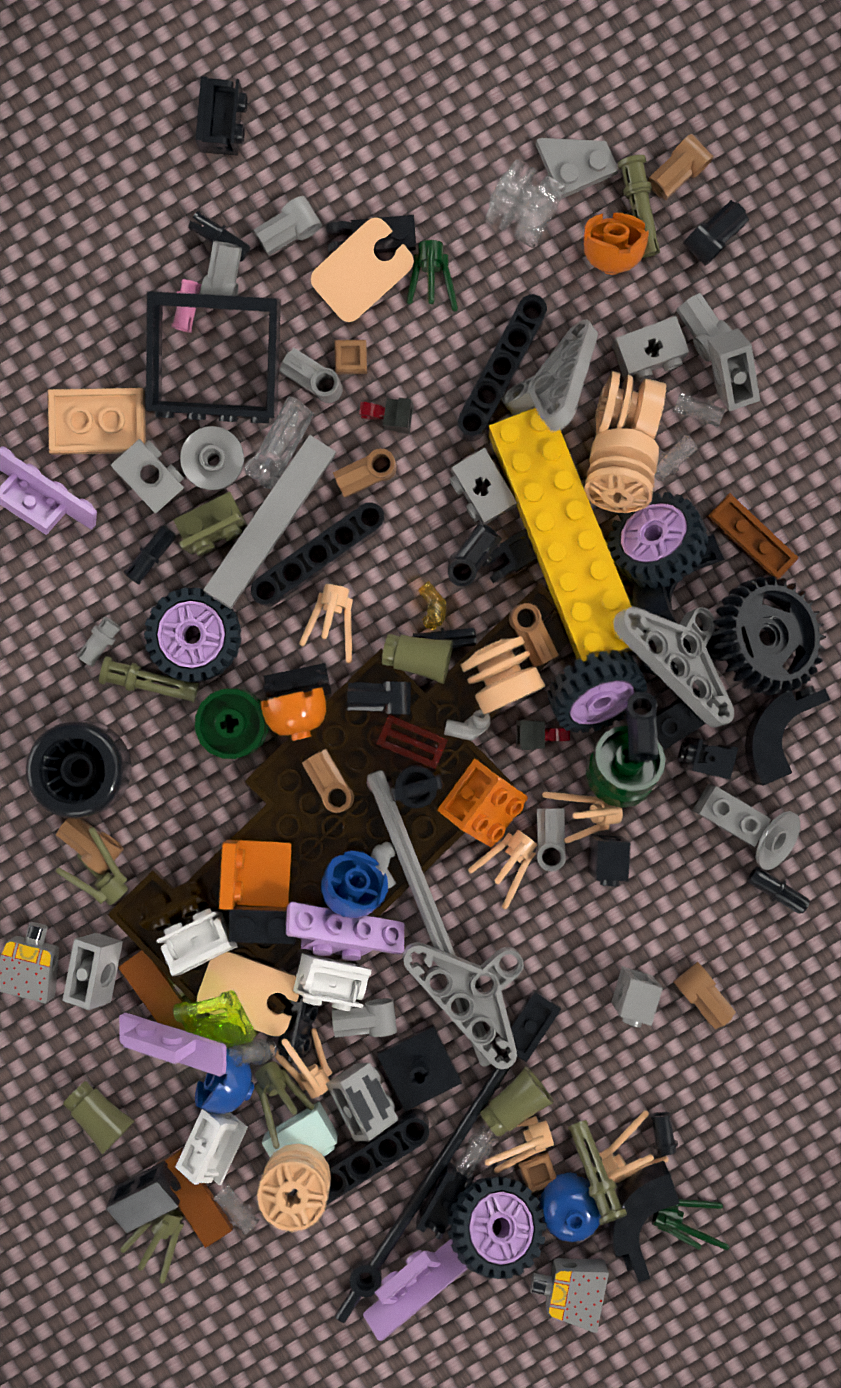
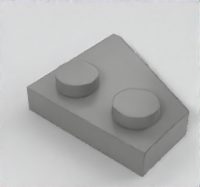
(576, 162)

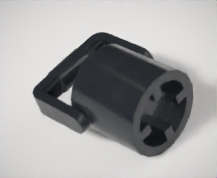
(416, 786)

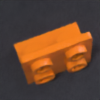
(482, 804)
(255, 873)

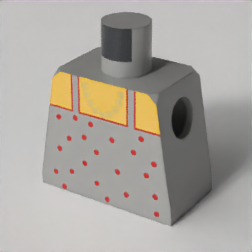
(30, 965)
(574, 1291)

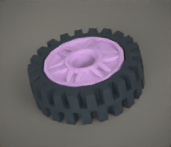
(658, 541)
(168, 640)
(595, 691)
(520, 1231)

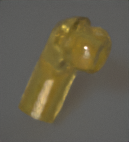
(436, 606)

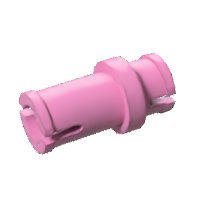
(184, 316)

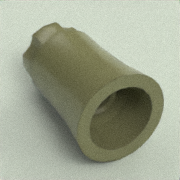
(418, 655)
(516, 1103)
(97, 1116)

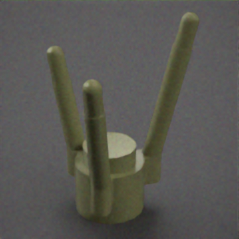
(108, 886)
(274, 1081)
(163, 1226)

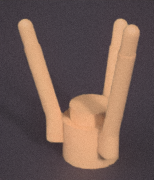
(333, 601)
(599, 813)
(519, 849)
(311, 1078)
(537, 1140)
(616, 1166)

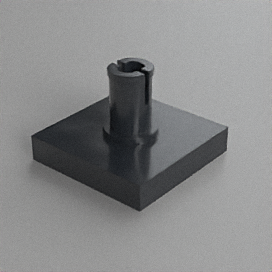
(419, 1067)

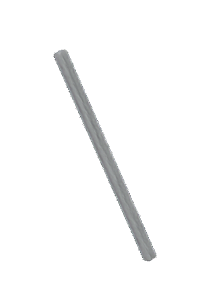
(417, 883)

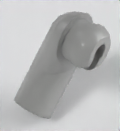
(471, 728)
(382, 854)

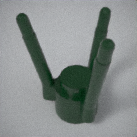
(431, 259)
(671, 1220)

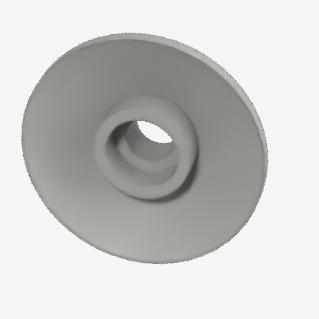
(198, 450)
(778, 840)

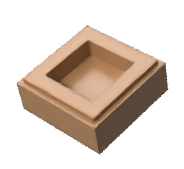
(350, 356)
(537, 1171)

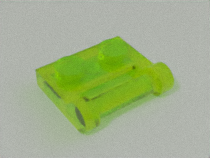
(227, 1027)

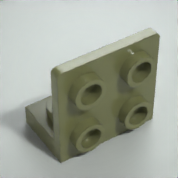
(210, 524)

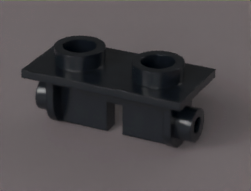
(297, 680)
(299, 1033)

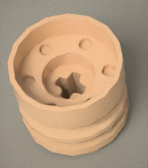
(629, 408)
(622, 470)
(502, 674)
(294, 1168)

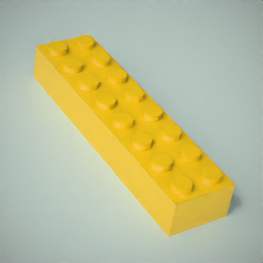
(562, 531)

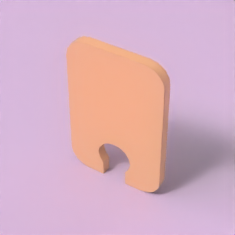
(353, 274)
(253, 985)

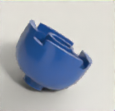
(353, 885)
(225, 1092)
(568, 1208)

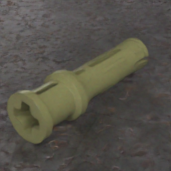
(637, 191)
(131, 681)
(606, 1187)

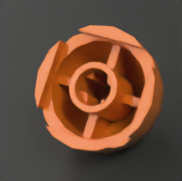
(615, 242)
(295, 713)

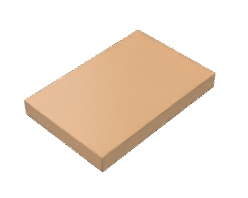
(95, 420)

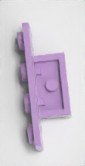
(38, 498)
(351, 937)
(172, 1044)
(412, 1288)

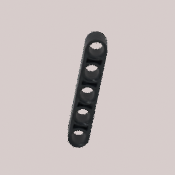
(507, 354)
(326, 540)
(378, 1157)

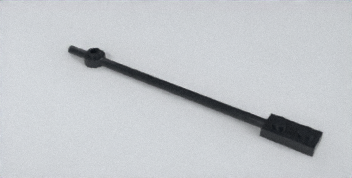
(527, 1031)

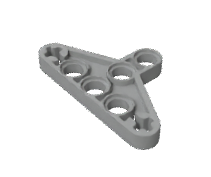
(559, 380)
(697, 667)
(482, 1005)

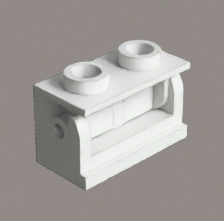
(196, 942)
(331, 981)
(211, 1147)

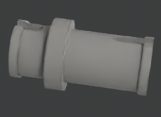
(102, 637)

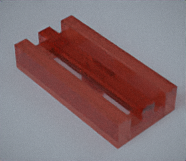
(436, 751)

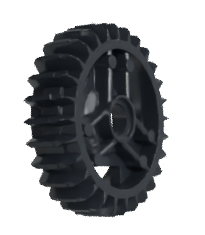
(788, 630)

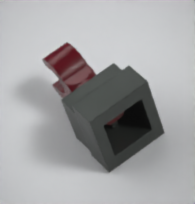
(395, 416)
(533, 734)

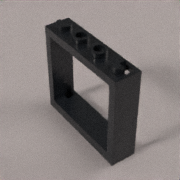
(197, 410)

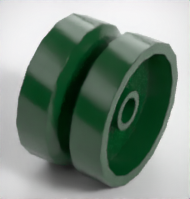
(214, 729)
(615, 776)

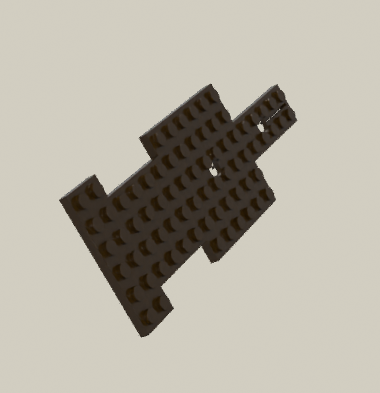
(317, 835)

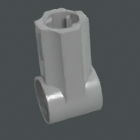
(294, 222)
(222, 270)
(701, 323)
(310, 375)
(551, 834)
(375, 1019)

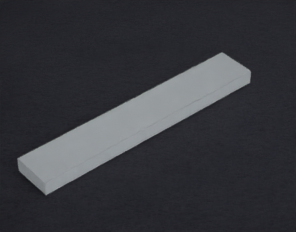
(270, 522)

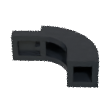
(658, 600)
(766, 730)
(641, 1196)

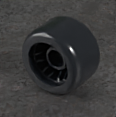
(55, 776)

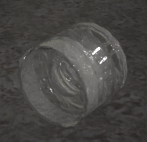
(524, 203)

